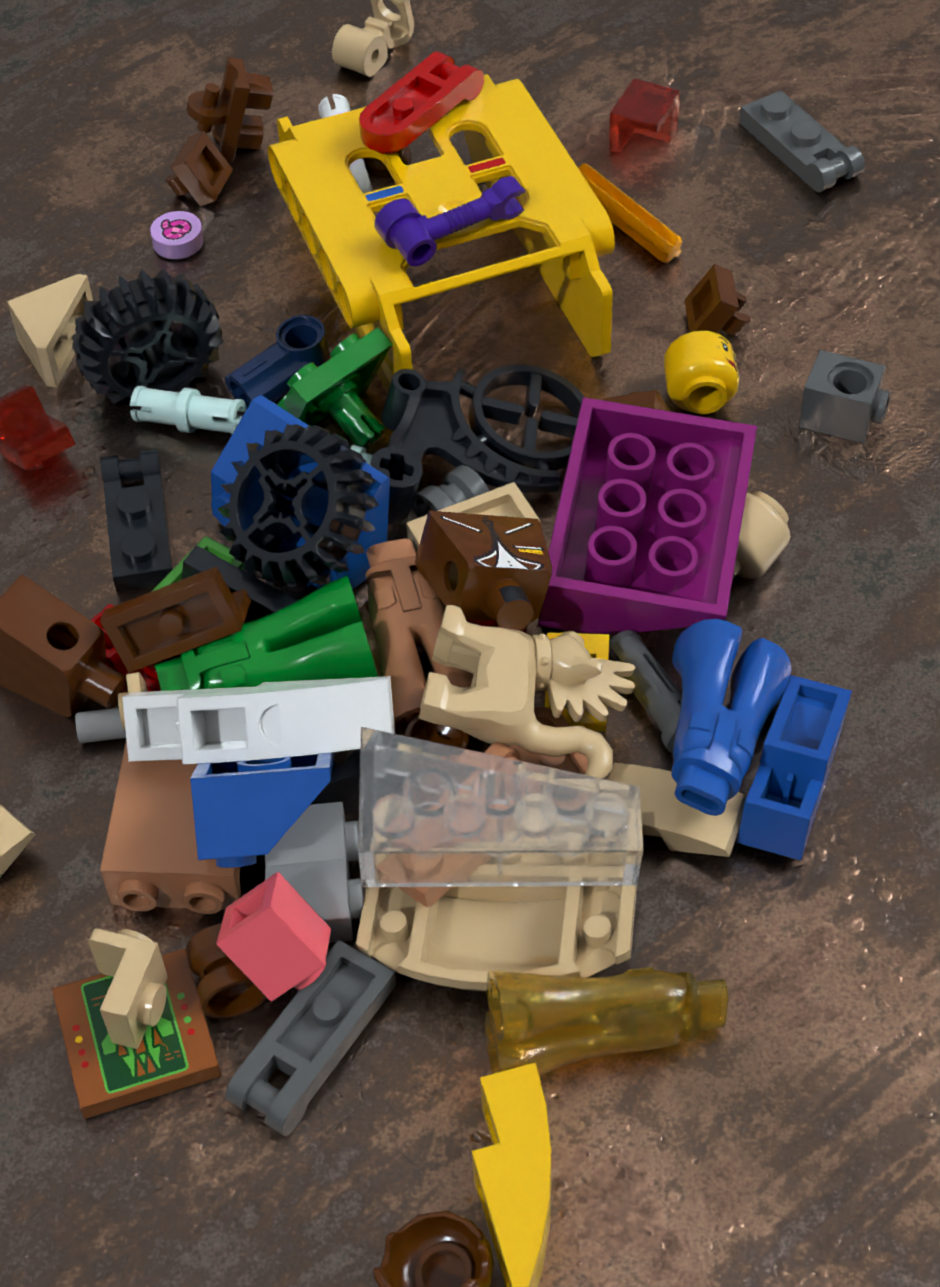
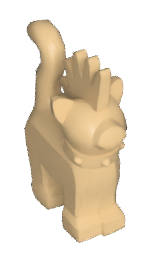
(508, 672)

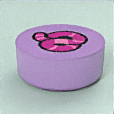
(177, 234)

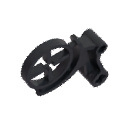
(431, 421)

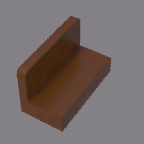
(175, 619)

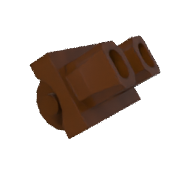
(227, 110)

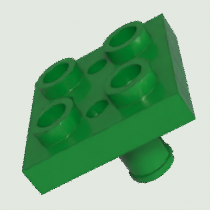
(336, 388)

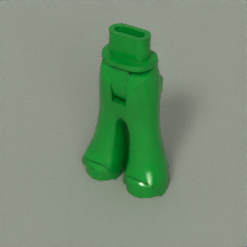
(301, 642)

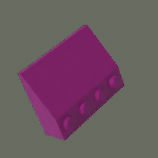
(647, 520)

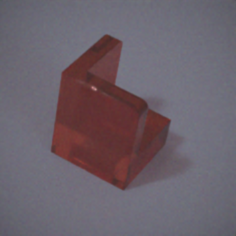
(646, 111)

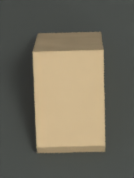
(47, 322)

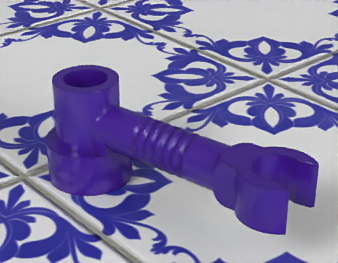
(415, 235)

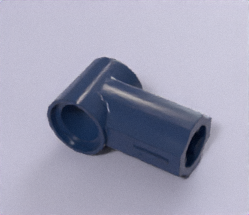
(298, 343)

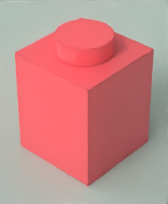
(275, 937)

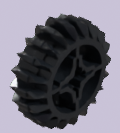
(133, 337)
(319, 506)

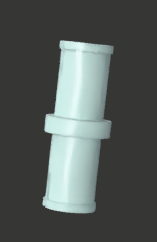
(186, 409)

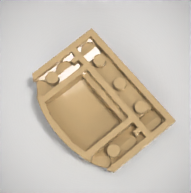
(498, 928)

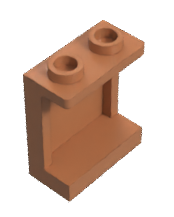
(153, 844)

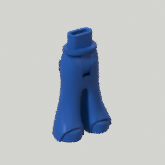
(714, 741)

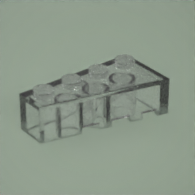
(489, 820)

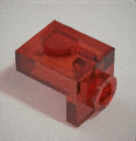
(28, 433)

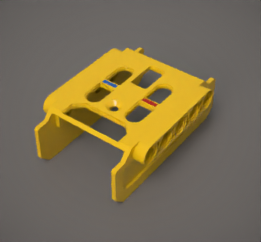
(505, 136)

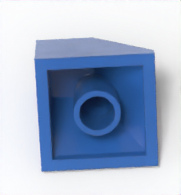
(252, 803)

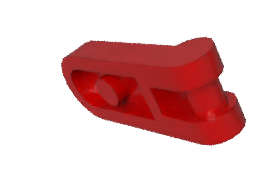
(417, 102)

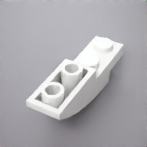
(256, 721)

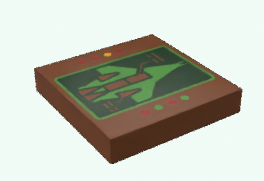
(169, 1057)

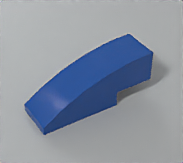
(794, 768)

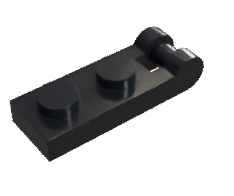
(136, 521)

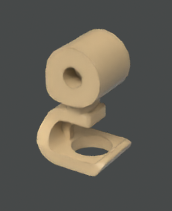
(366, 47)

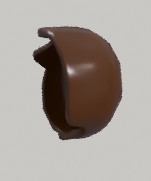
(436, 1252)

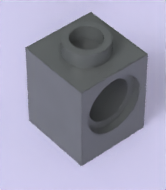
(844, 397)

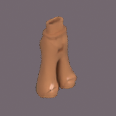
(405, 615)

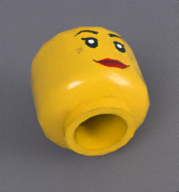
(701, 372)

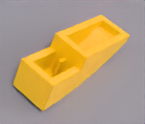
(515, 1173)

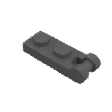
(800, 141)
(311, 1037)

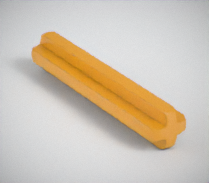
(633, 218)

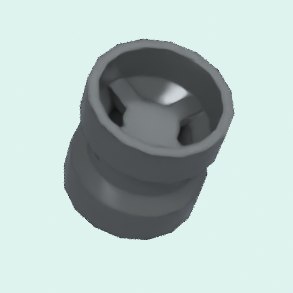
(457, 486)

